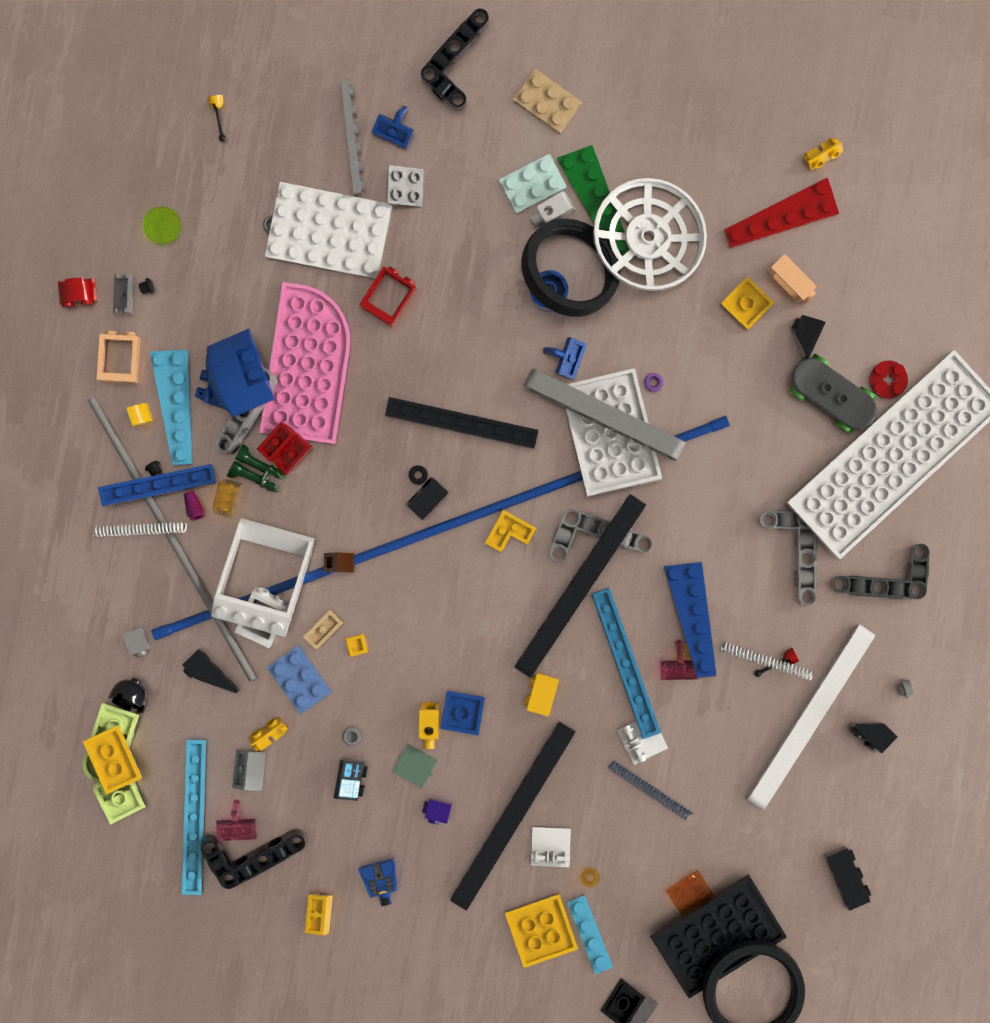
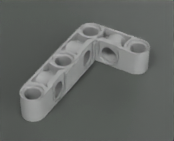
(238, 427)
(593, 526)
(805, 544)

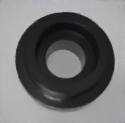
(413, 470)

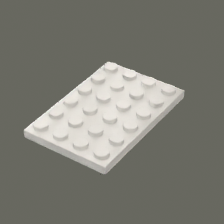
(328, 230)
(604, 456)

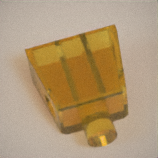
(226, 498)

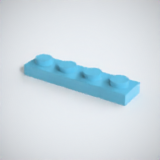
(589, 934)

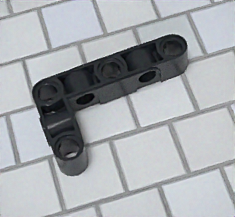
(445, 57)
(248, 865)

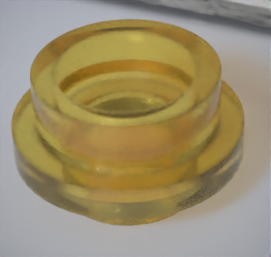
(594, 882)

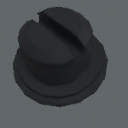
(146, 286)
(153, 468)

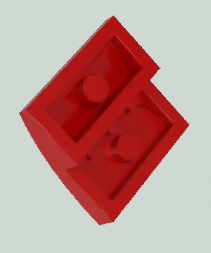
(284, 447)

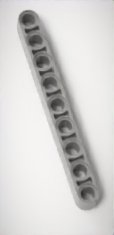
(604, 414)

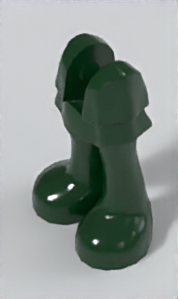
(238, 470)

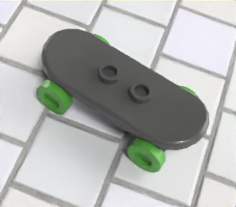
(833, 393)

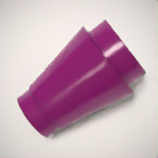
(193, 506)

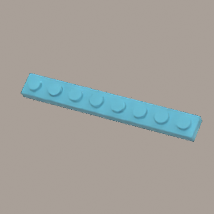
(193, 817)

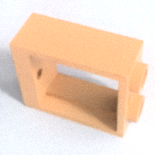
(792, 280)
(118, 377)

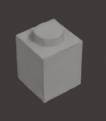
(136, 642)

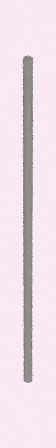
(172, 540)

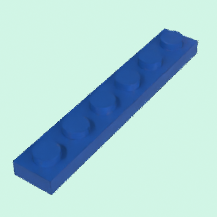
(156, 485)

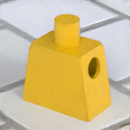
(429, 717)

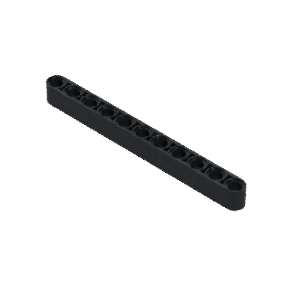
(580, 585)
(512, 816)

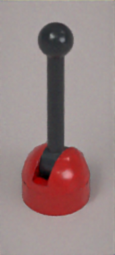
(789, 657)

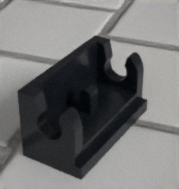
(427, 498)

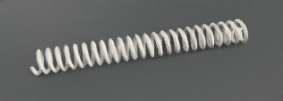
(140, 528)
(789, 669)

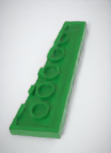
(591, 187)

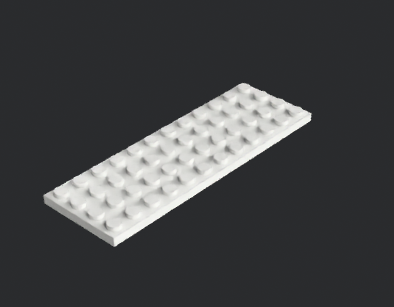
(894, 455)

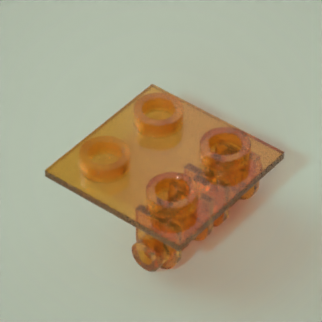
(690, 893)

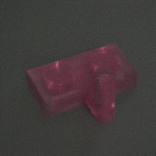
(678, 669)
(236, 829)

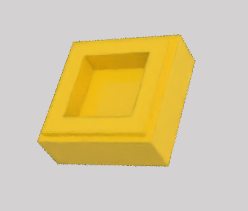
(356, 645)

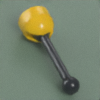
(216, 103)

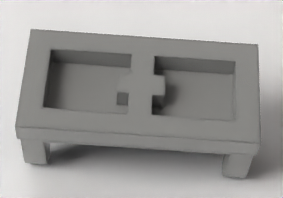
(123, 294)

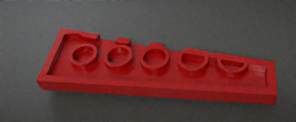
(795, 211)

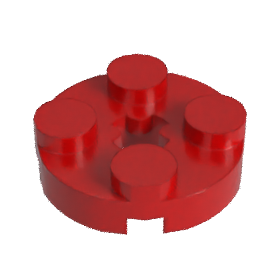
(880, 386)

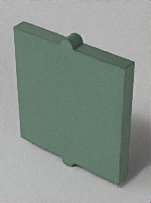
(415, 766)

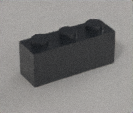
(848, 878)

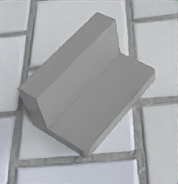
(249, 770)

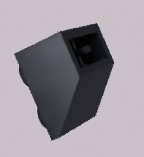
(876, 734)

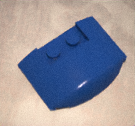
(237, 374)

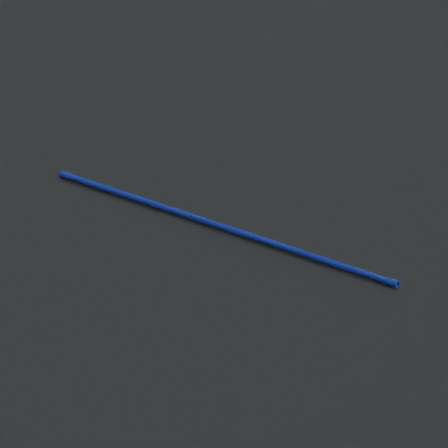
(168, 629)

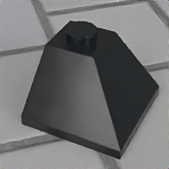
(806, 334)

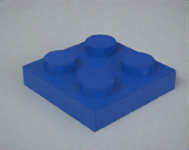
(462, 713)

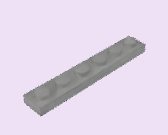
(351, 130)

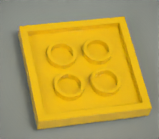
(541, 930)

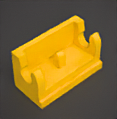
(318, 914)

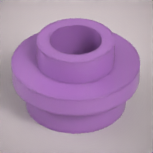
(657, 377)

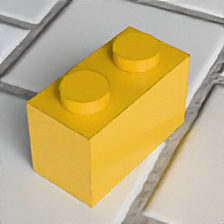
(542, 694)

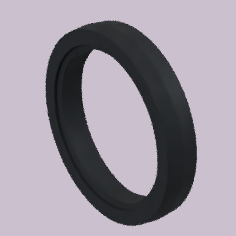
(543, 292)
(746, 948)

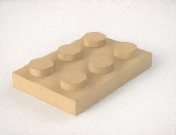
(547, 101)

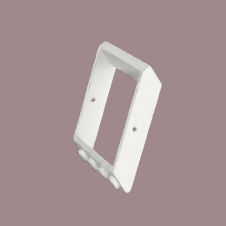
(252, 614)

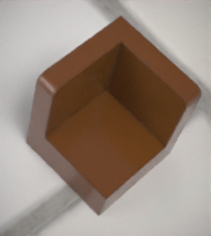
(338, 562)

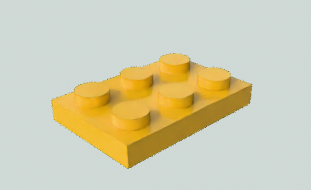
(112, 759)

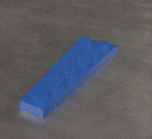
(690, 601)

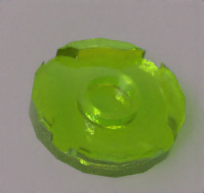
(162, 225)

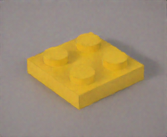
(747, 303)

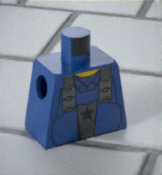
(380, 879)

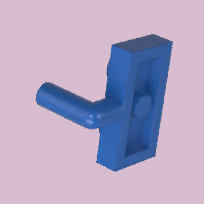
(392, 128)
(569, 357)

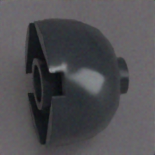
(130, 695)

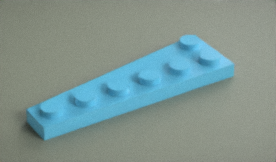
(173, 389)

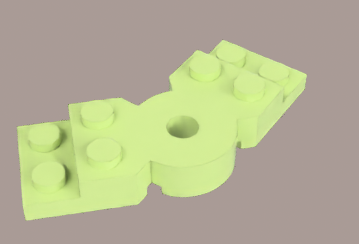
(126, 799)

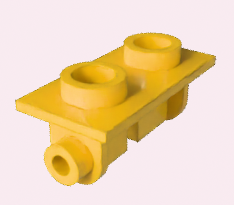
(830, 150)
(260, 738)

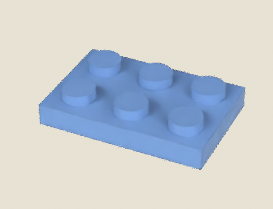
(299, 679)

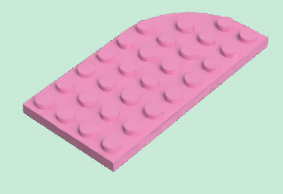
(310, 364)

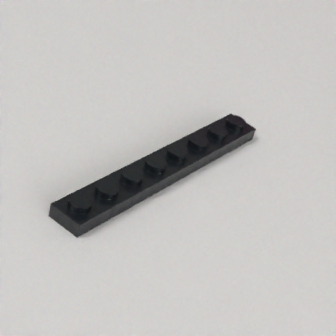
(461, 422)

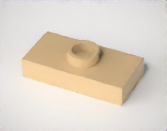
(323, 630)

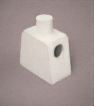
(561, 207)

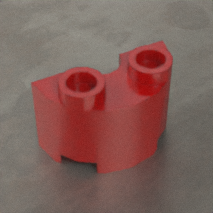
(77, 290)

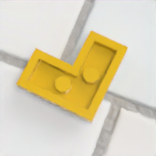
(507, 526)

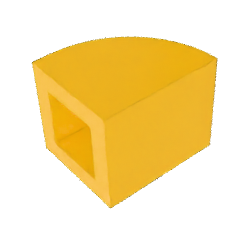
(139, 414)

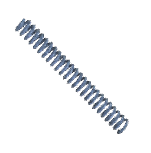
(649, 789)

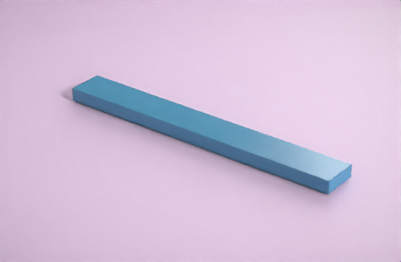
(626, 663)

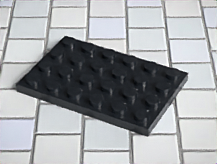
(708, 929)

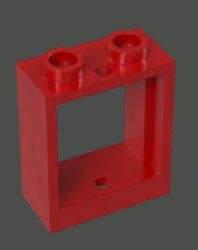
(378, 313)

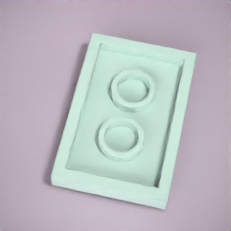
(532, 183)

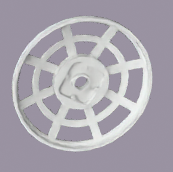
(657, 227)

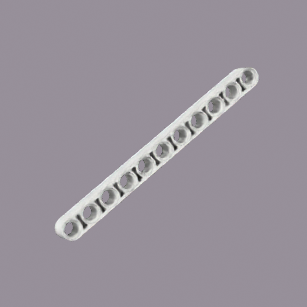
(810, 717)

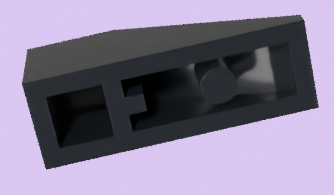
(205, 670)

